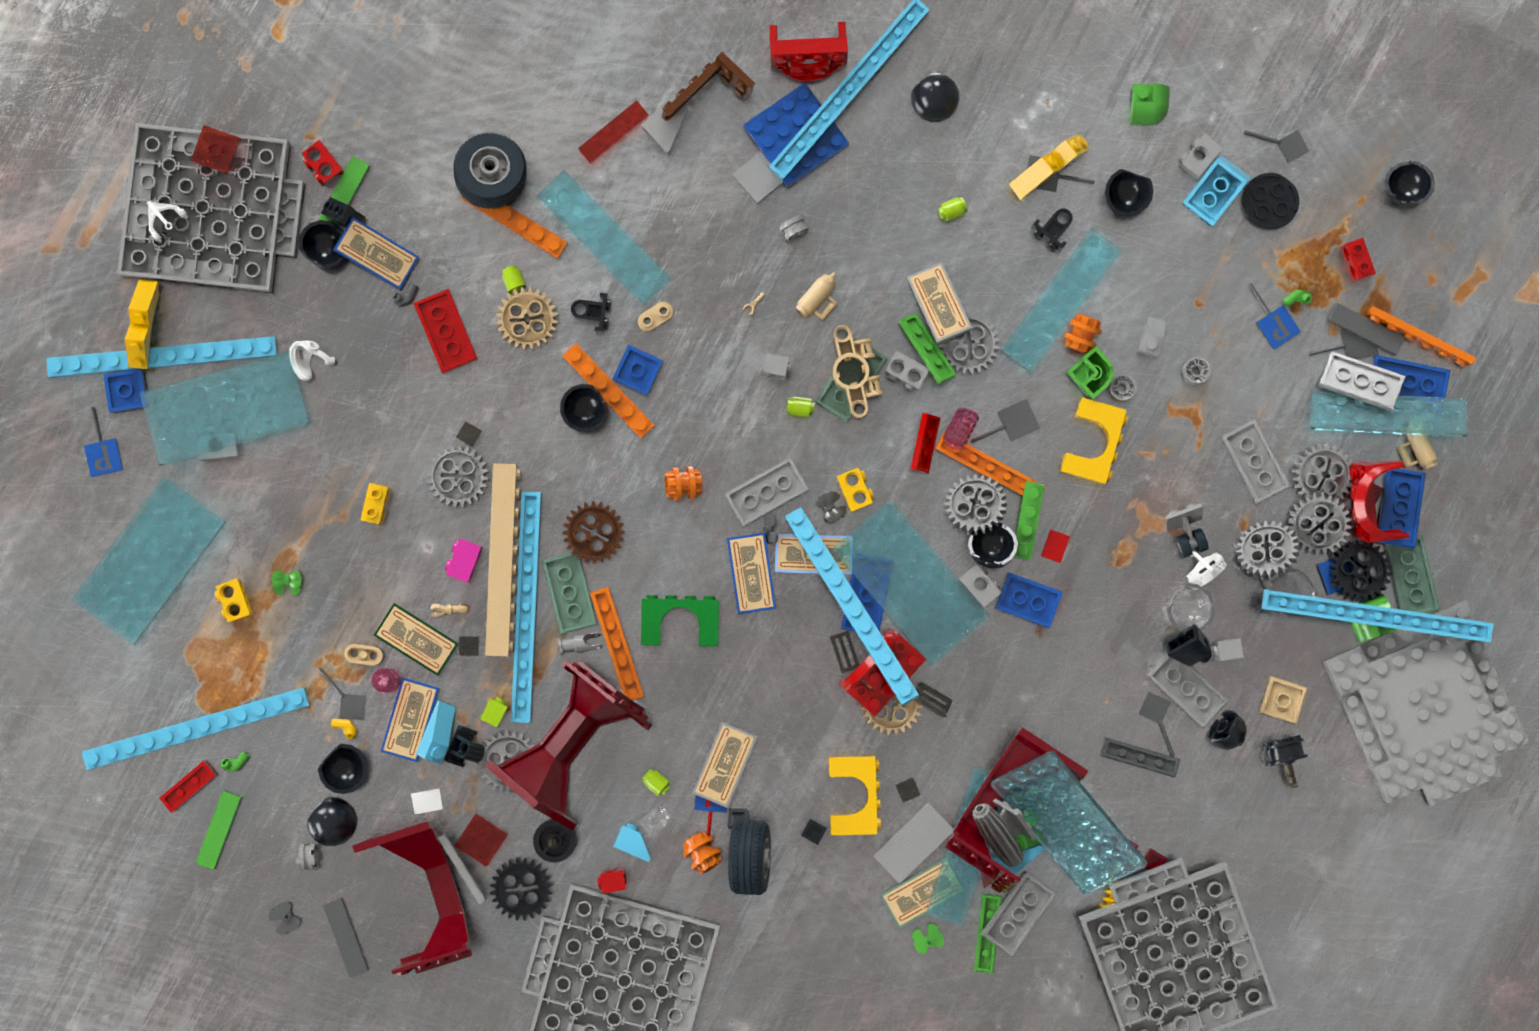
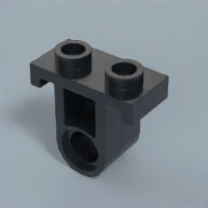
(340, 212)
(1053, 229)
(594, 312)
(464, 747)

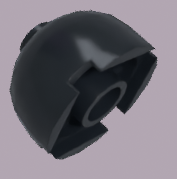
(1228, 732)

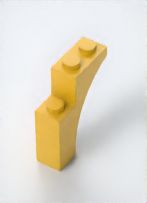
(1049, 165)
(141, 318)

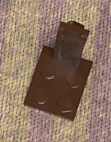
(729, 74)

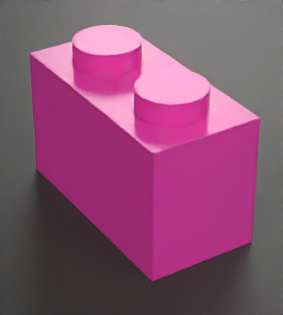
(463, 560)

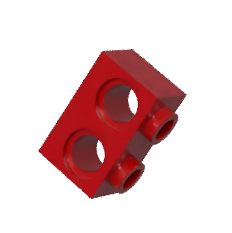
(326, 160)
(1358, 260)
(612, 880)

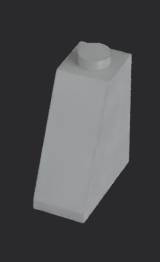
(665, 132)

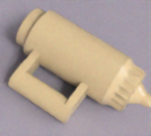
(816, 295)
(1422, 449)

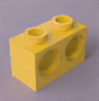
(850, 491)
(375, 504)
(239, 598)

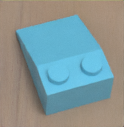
(1217, 190)

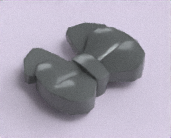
(826, 502)
(770, 521)
(289, 922)

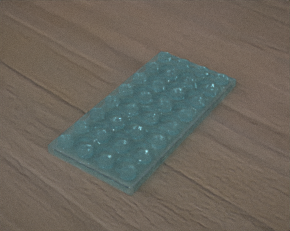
(224, 408)
(148, 560)
(910, 582)
(1069, 823)

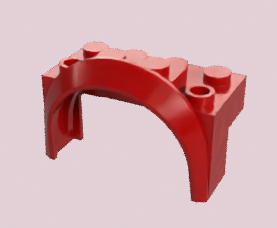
(800, 50)
(1363, 500)
(880, 692)

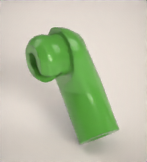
(1298, 296)
(235, 764)

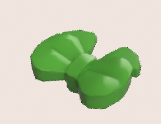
(293, 579)
(923, 943)

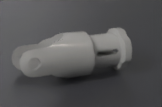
(578, 643)

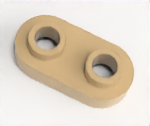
(655, 316)
(364, 654)

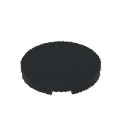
(1270, 201)

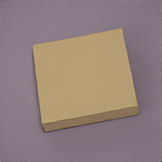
(1283, 700)

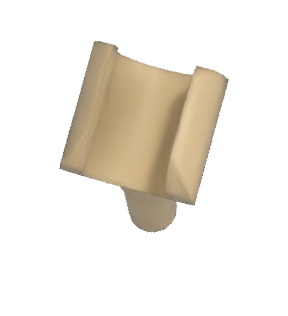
(754, 303)

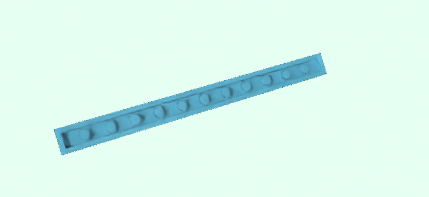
(848, 89)
(163, 356)
(526, 607)
(852, 607)
(1377, 615)
(195, 728)

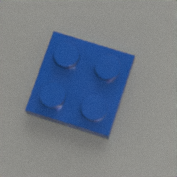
(637, 370)
(124, 390)

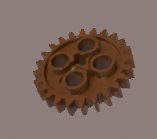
(584, 548)

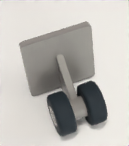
(1193, 539)

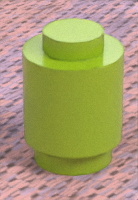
(952, 209)
(513, 279)
(800, 406)
(656, 782)

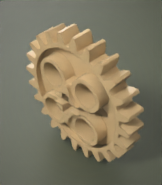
(529, 334)
(895, 724)

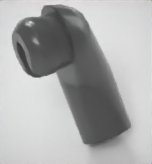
(406, 297)

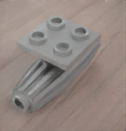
(1001, 829)

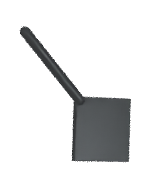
(1291, 145)
(351, 705)
(1155, 709)

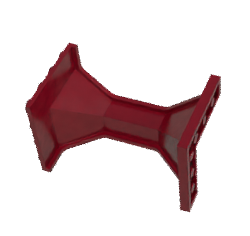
(543, 771)
(966, 838)
(450, 937)

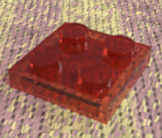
(215, 149)
(481, 840)

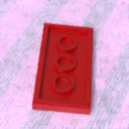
(445, 331)

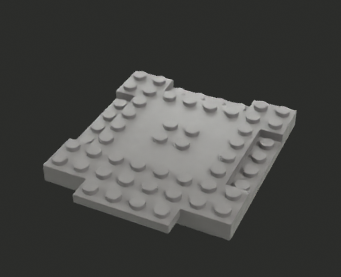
(232, 219)
(1426, 710)
(1178, 952)
(618, 966)

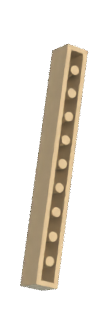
(501, 560)

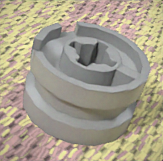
(794, 227)
(1203, 367)
(1130, 386)
(308, 857)

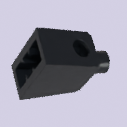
(1189, 646)

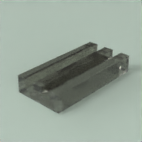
(839, 636)
(922, 686)

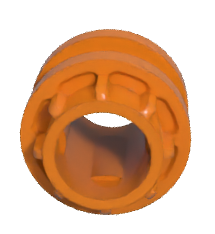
(1083, 333)
(683, 483)
(702, 853)

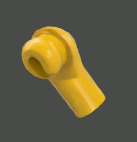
(347, 727)

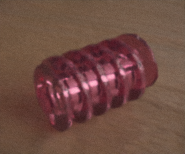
(960, 428)
(379, 676)

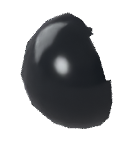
(935, 97)
(1409, 184)
(1128, 192)
(318, 242)
(584, 408)
(994, 547)
(343, 769)
(332, 822)

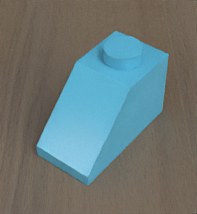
(632, 842)

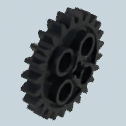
(1346, 580)
(523, 906)

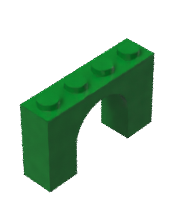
(655, 609)

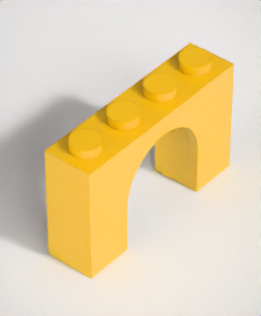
(1111, 421)
(866, 820)

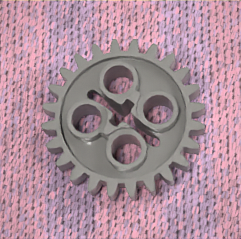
(986, 342)
(459, 459)
(1307, 468)
(958, 501)
(1332, 536)
(1286, 547)
(497, 746)

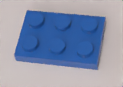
(1029, 600)

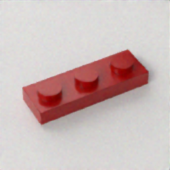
(925, 443)
(188, 786)

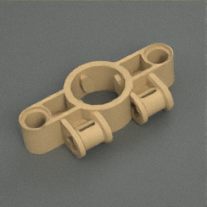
(848, 350)

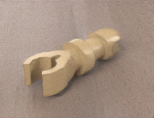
(462, 608)

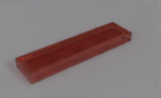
(613, 132)

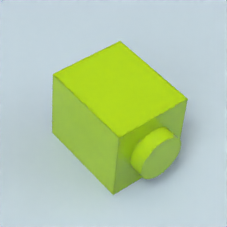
(495, 711)

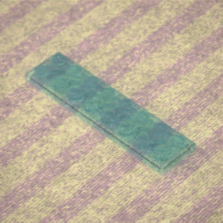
(603, 237)
(1061, 300)
(1410, 415)
(956, 876)

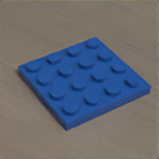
(783, 120)

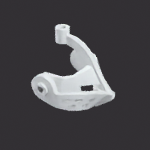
(155, 209)
(302, 366)
(1212, 572)

